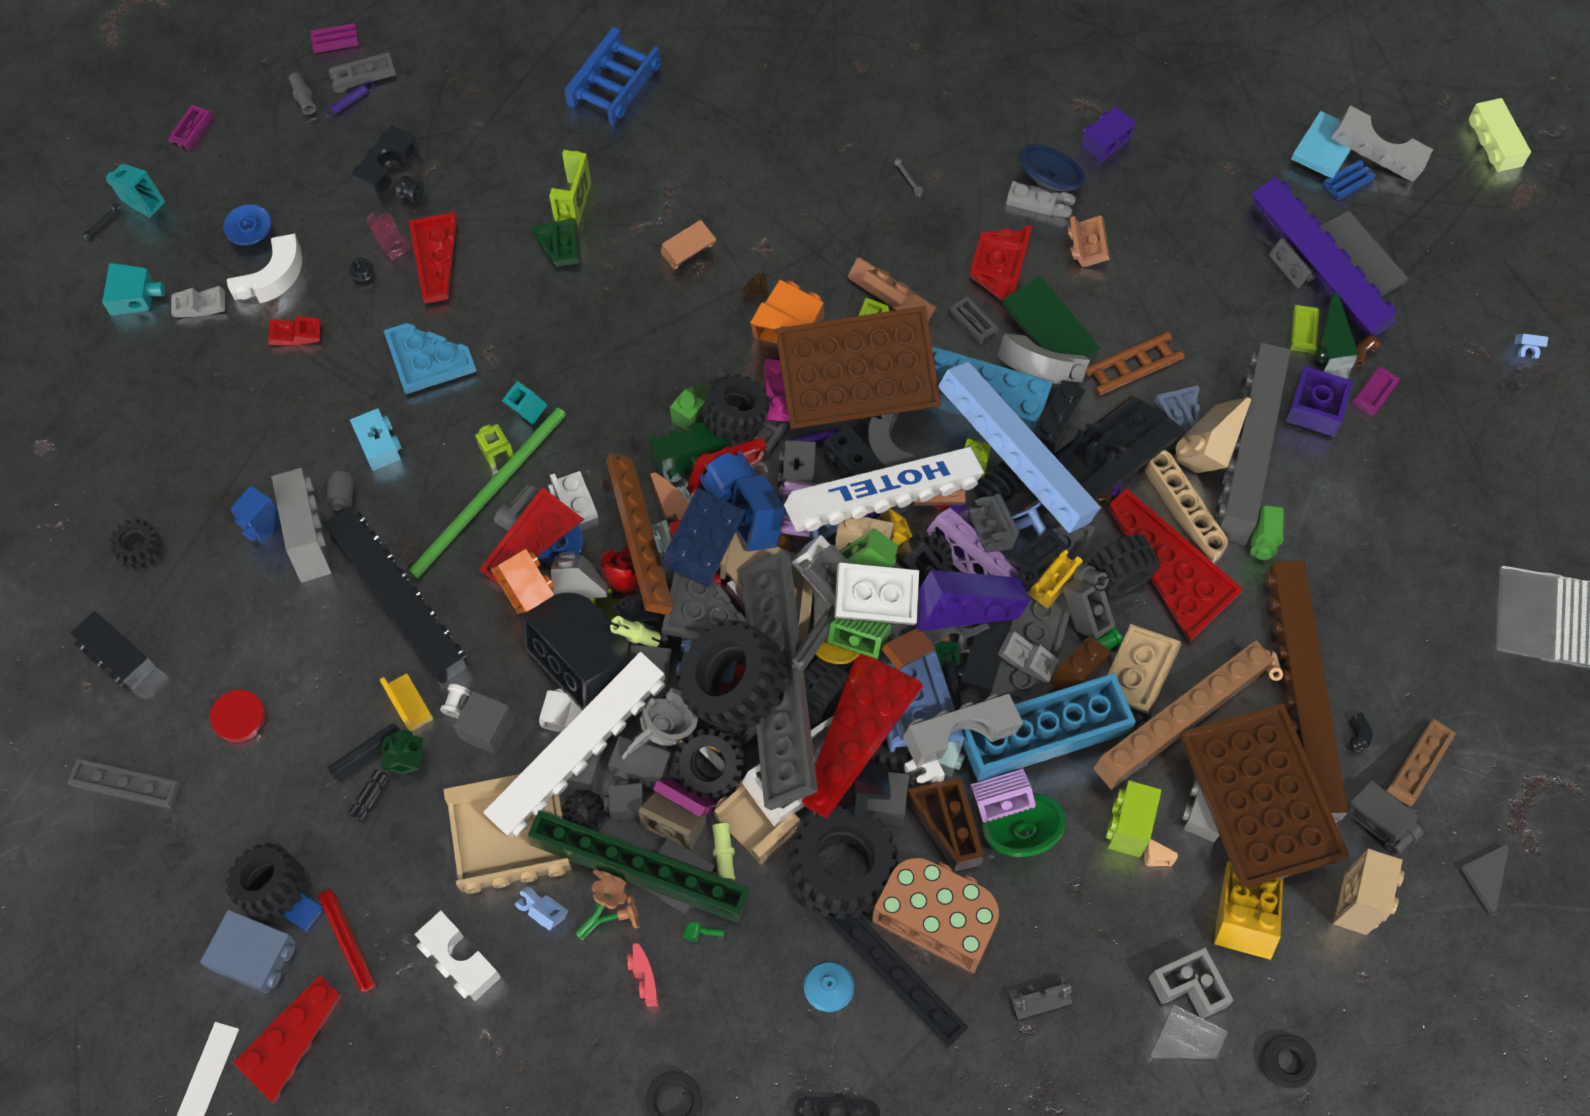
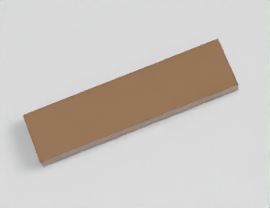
(1421, 762)

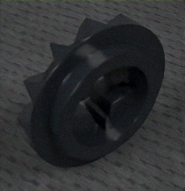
(590, 799)

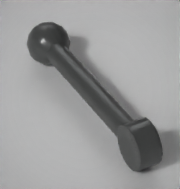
(918, 191)

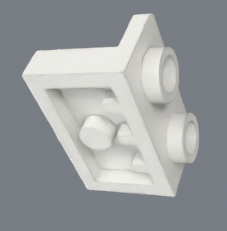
(574, 494)

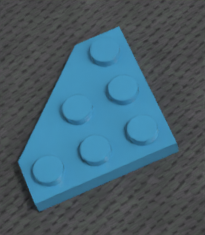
(426, 357)

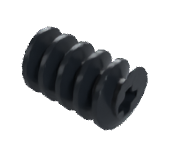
(998, 481)

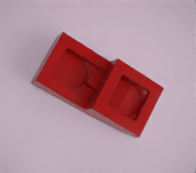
(298, 332)

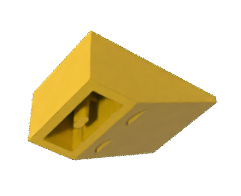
(1249, 917)

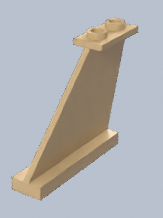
(739, 558)

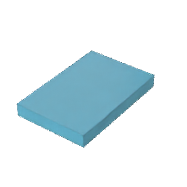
(1319, 150)

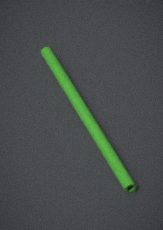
(486, 493)

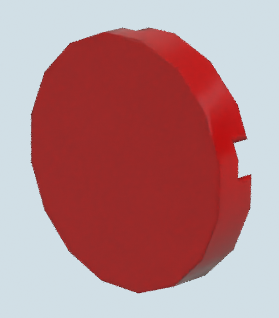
(237, 716)

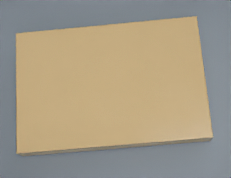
(1143, 666)

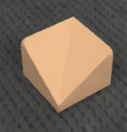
(1159, 855)

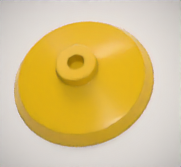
(835, 654)

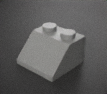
(577, 575)

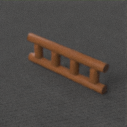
(1126, 374)

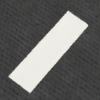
(208, 1070)

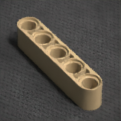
(1186, 516)

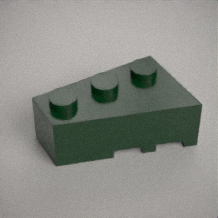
(678, 452)

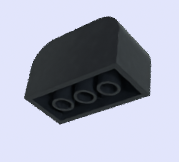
(575, 645)

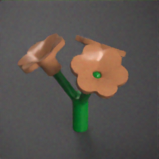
(609, 894)

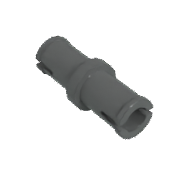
(302, 93)

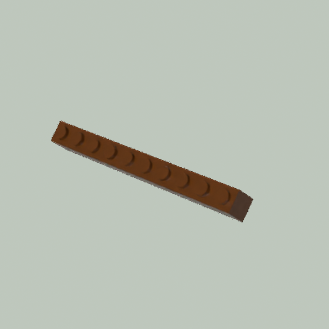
(1305, 677)

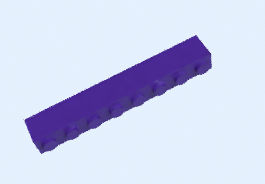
(1321, 254)

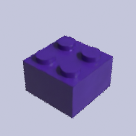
(1319, 401)

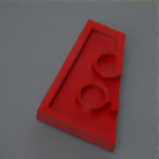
(752, 450)

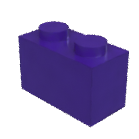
(1108, 133)

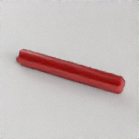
(346, 941)

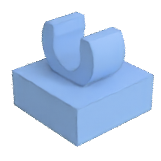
(1532, 342)

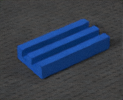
(1362, 171)

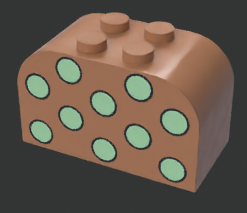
(938, 911)

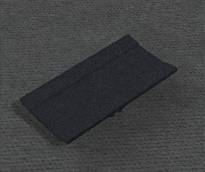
(1117, 446)

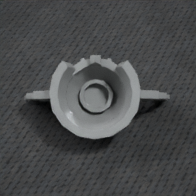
(664, 722)

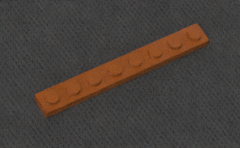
(639, 535)

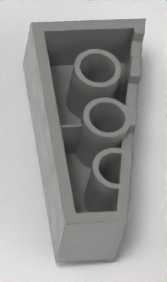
(301, 524)

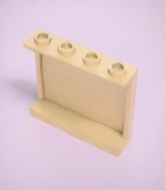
(484, 851)

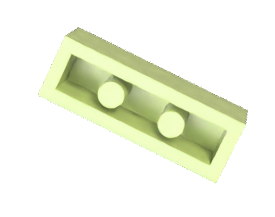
(1499, 135)

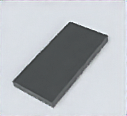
(1365, 253)

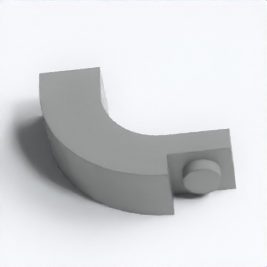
(1033, 360)

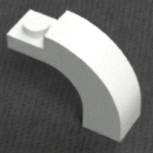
(275, 277)

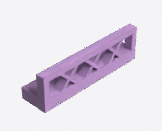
(967, 538)

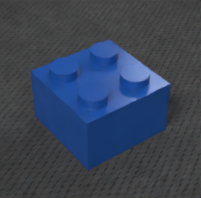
(762, 514)

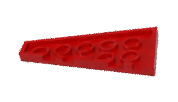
(1186, 579)
(864, 717)

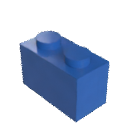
(256, 515)

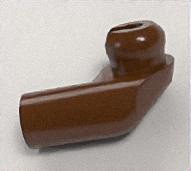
(1368, 343)

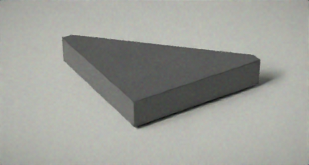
(1487, 875)

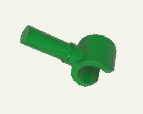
(694, 929)

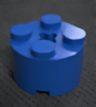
(723, 473)

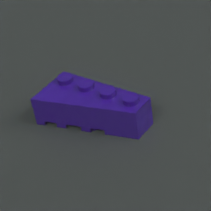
(968, 599)

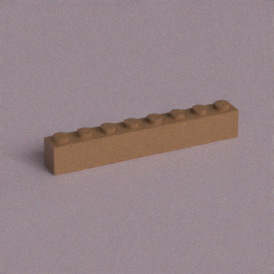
(1183, 714)

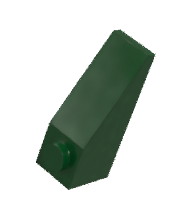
(1336, 343)

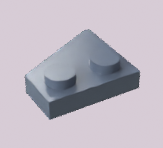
(1180, 406)

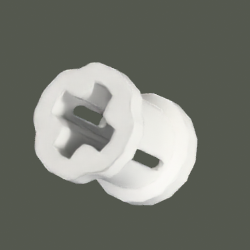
(455, 700)

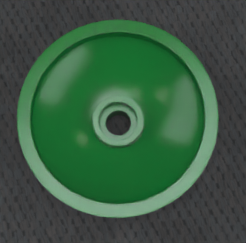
(1027, 831)

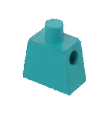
(133, 183)
(129, 289)

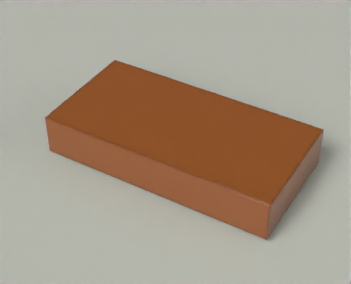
(908, 648)

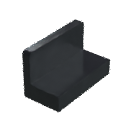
(870, 784)

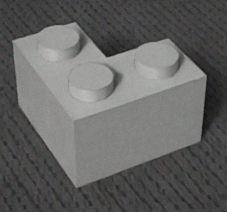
(1197, 977)

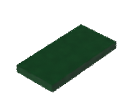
(1049, 320)

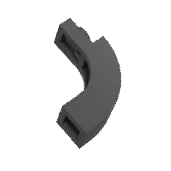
(882, 445)

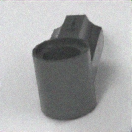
(509, 513)

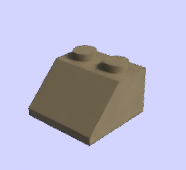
(671, 821)

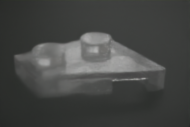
(1188, 1037)

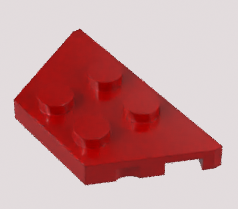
(1000, 260)

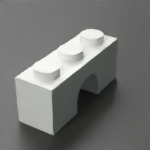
(472, 975)

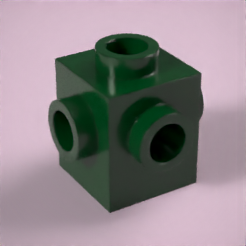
(402, 752)

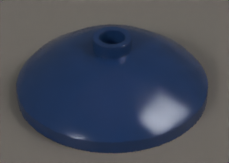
(1051, 168)

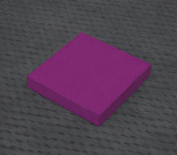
(674, 791)

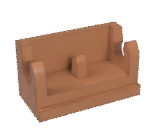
(687, 244)

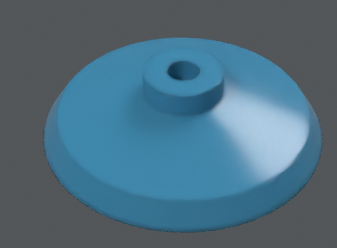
(828, 986)

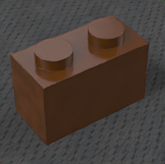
(1081, 664)

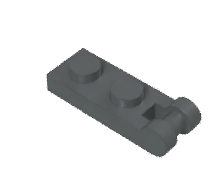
(360, 71)

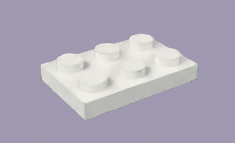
(876, 594)

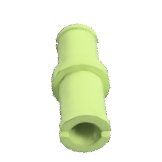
(635, 632)
(723, 851)

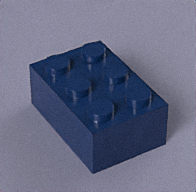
(702, 537)

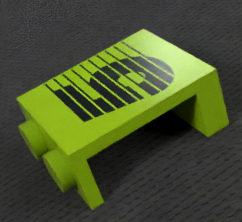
(571, 203)

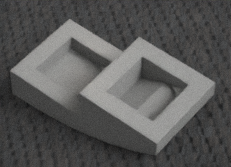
(193, 303)
(1028, 658)

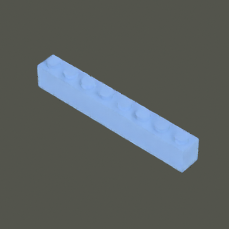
(1019, 447)

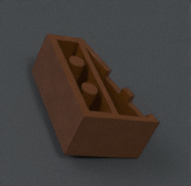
(949, 821)

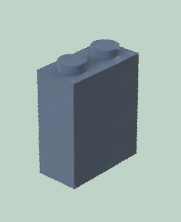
(248, 952)

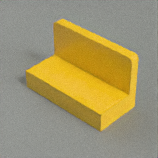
(407, 702)

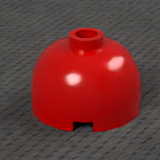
(619, 571)

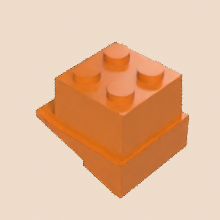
(786, 308)

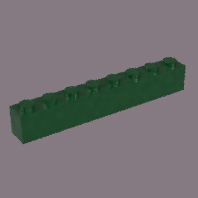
(639, 866)

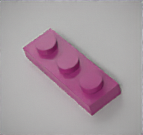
(775, 390)

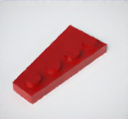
(433, 250)
(535, 530)
(277, 1051)

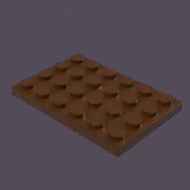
(858, 367)
(1263, 796)

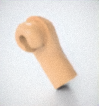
(1274, 670)

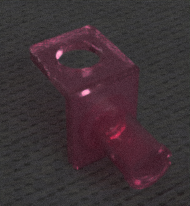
(387, 234)

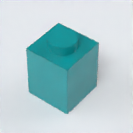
(524, 402)

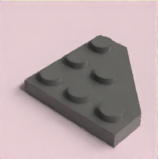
(697, 608)

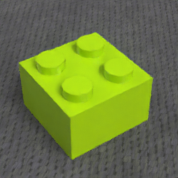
(1133, 818)

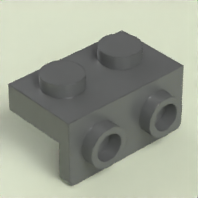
(823, 571)

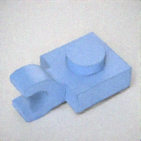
(543, 910)

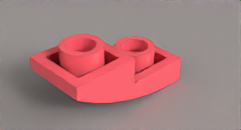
(641, 969)

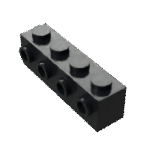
(853, 457)

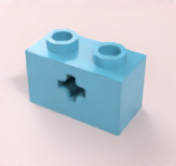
(375, 439)

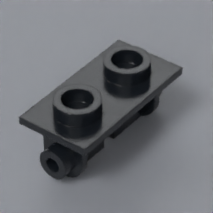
(633, 610)

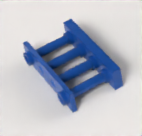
(602, 59)

